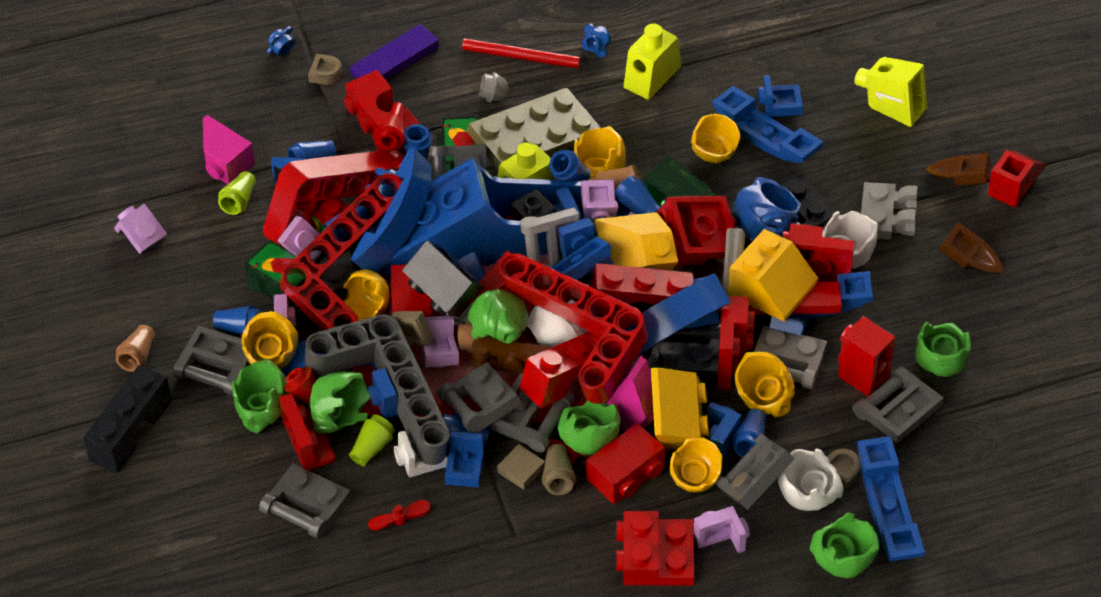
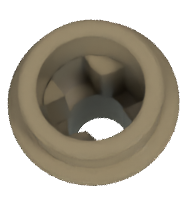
(558, 471)

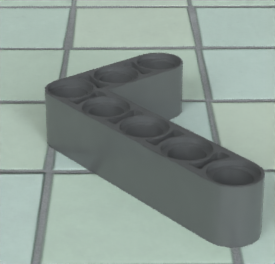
(371, 347)

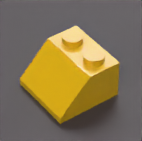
(772, 275)
(678, 407)

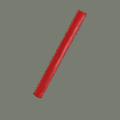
(521, 53)

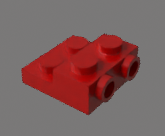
(697, 227)
(823, 254)
(734, 338)
(655, 550)

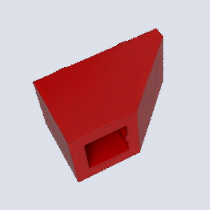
(1013, 177)

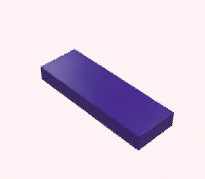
(397, 54)

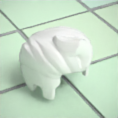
(856, 228)
(552, 329)
(810, 481)

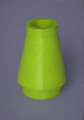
(236, 195)
(372, 438)

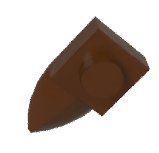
(963, 169)
(969, 249)

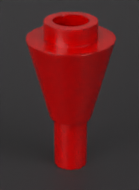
(391, 132)
(300, 383)

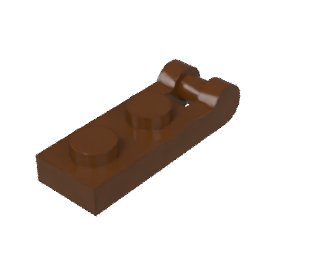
(503, 356)

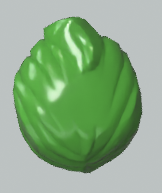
(498, 315)
(943, 349)
(258, 394)
(338, 401)
(589, 426)
(845, 546)

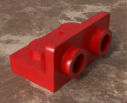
(311, 448)

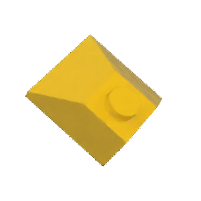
(638, 241)

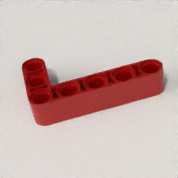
(322, 178)
(334, 251)
(583, 314)

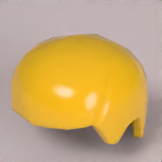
(715, 138)
(367, 293)
(696, 465)

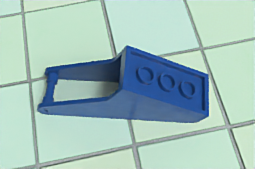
(467, 214)

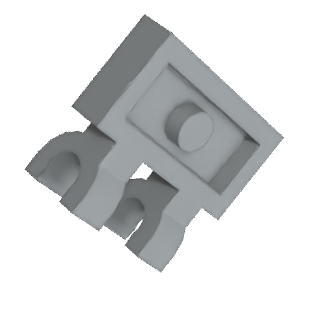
(879, 205)

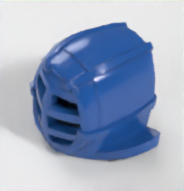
(765, 207)

